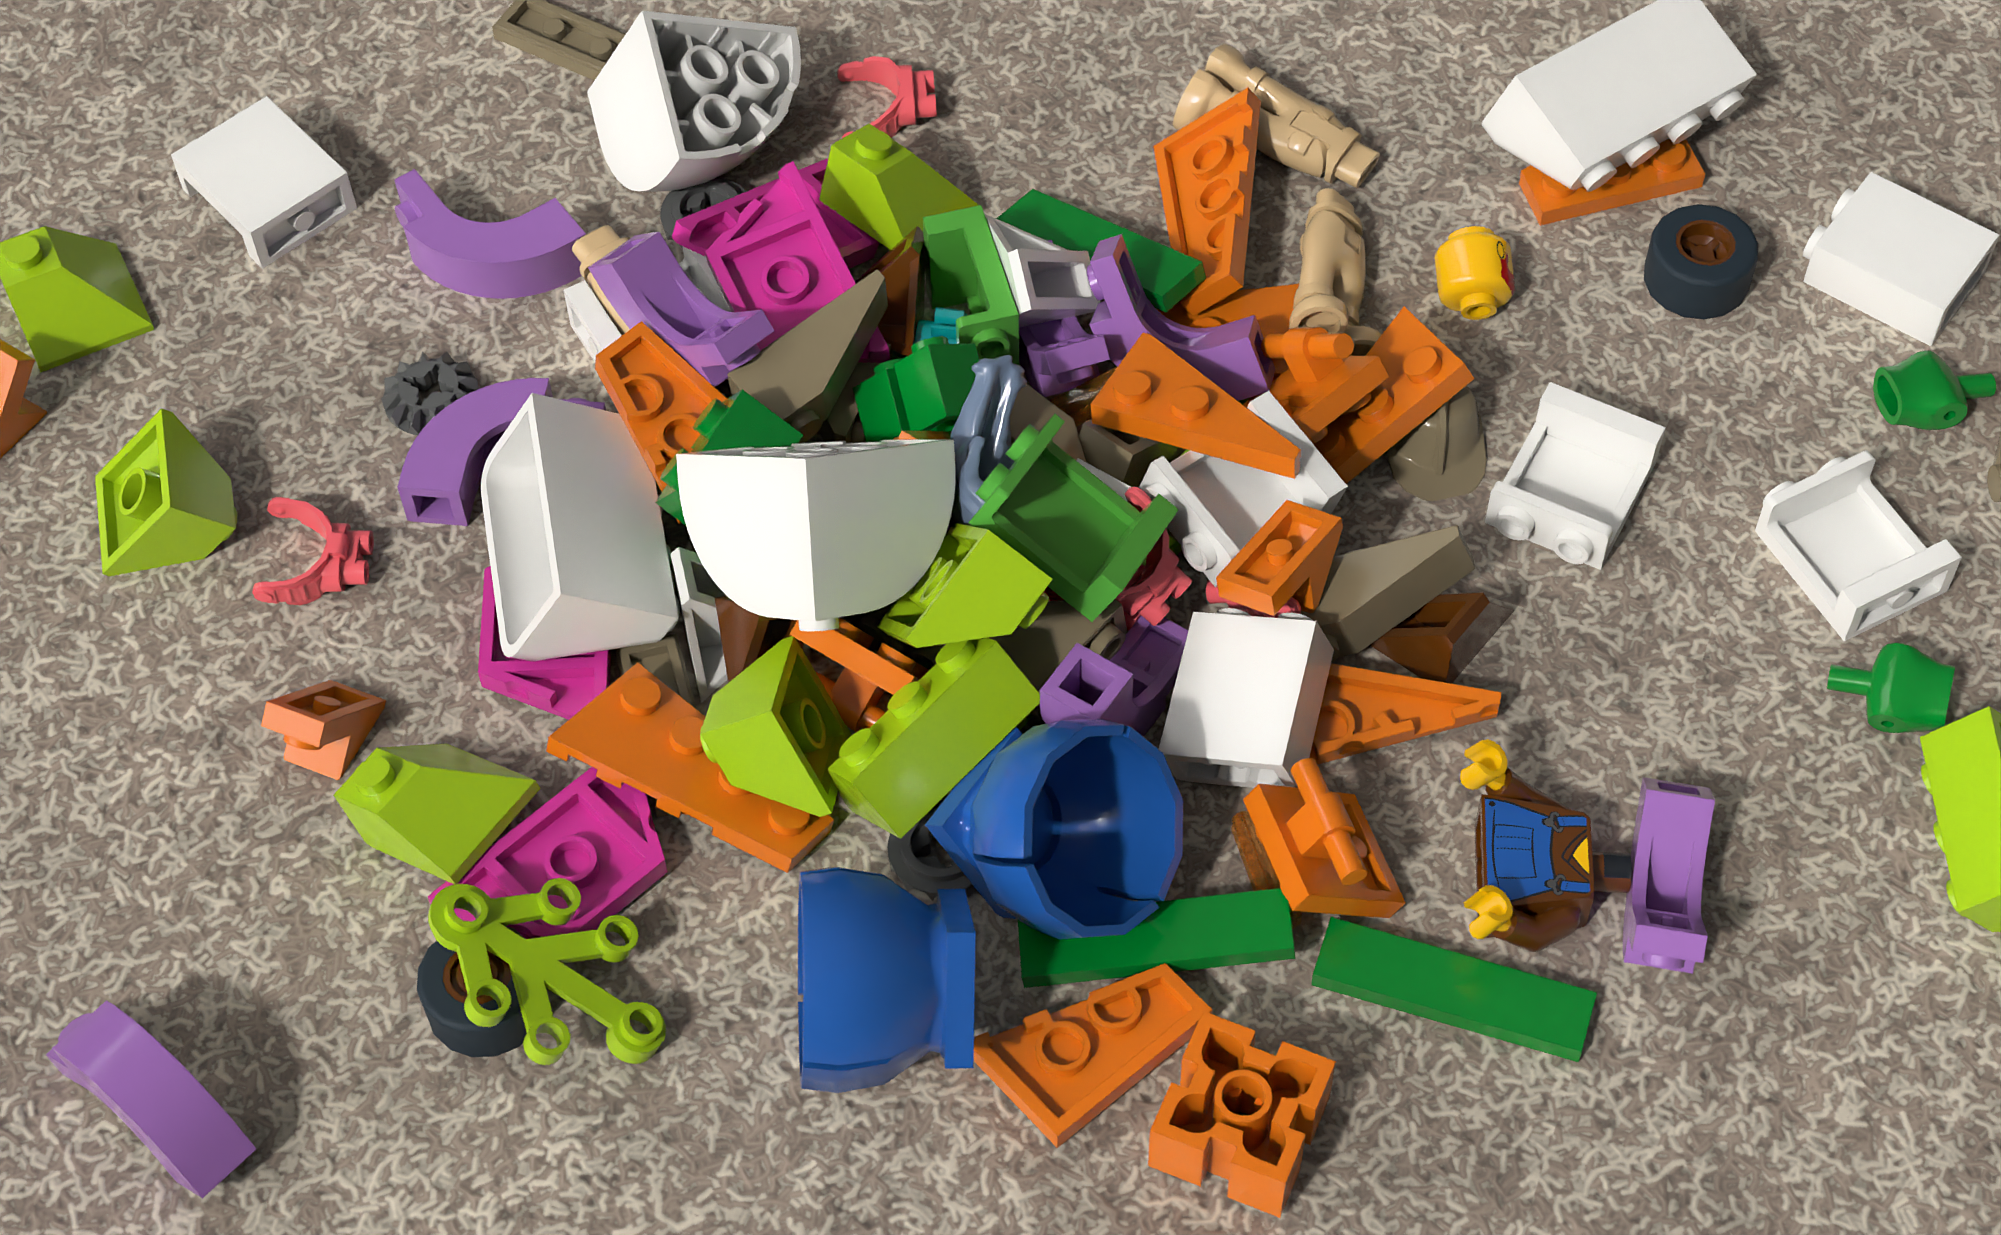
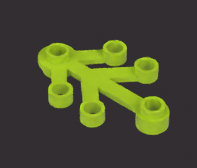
(539, 965)

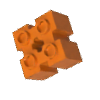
(1226, 1076)

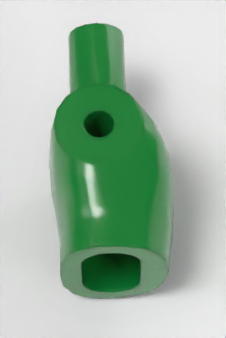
(1926, 392)
(1902, 690)

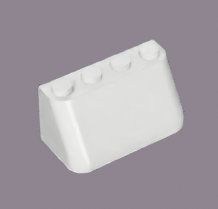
(1621, 94)
(574, 535)

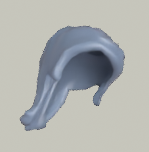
(983, 431)

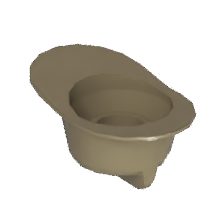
(1443, 452)

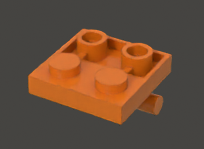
(1320, 377)
(864, 672)
(1322, 847)

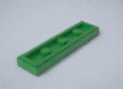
(1161, 270)
(1179, 933)
(1454, 989)

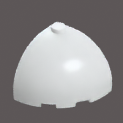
(691, 97)
(818, 523)

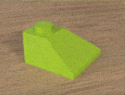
(885, 186)
(70, 294)
(162, 500)
(777, 731)
(433, 805)

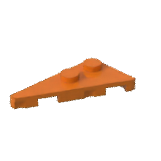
(1175, 404)
(1381, 709)

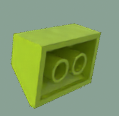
(969, 592)
(932, 734)
(1965, 785)

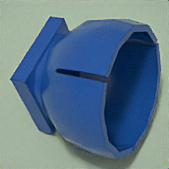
(1065, 822)
(880, 979)

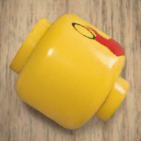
(1474, 272)

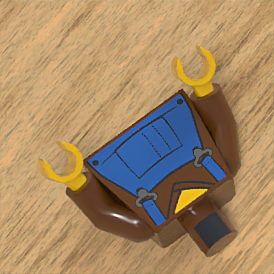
(1532, 858)

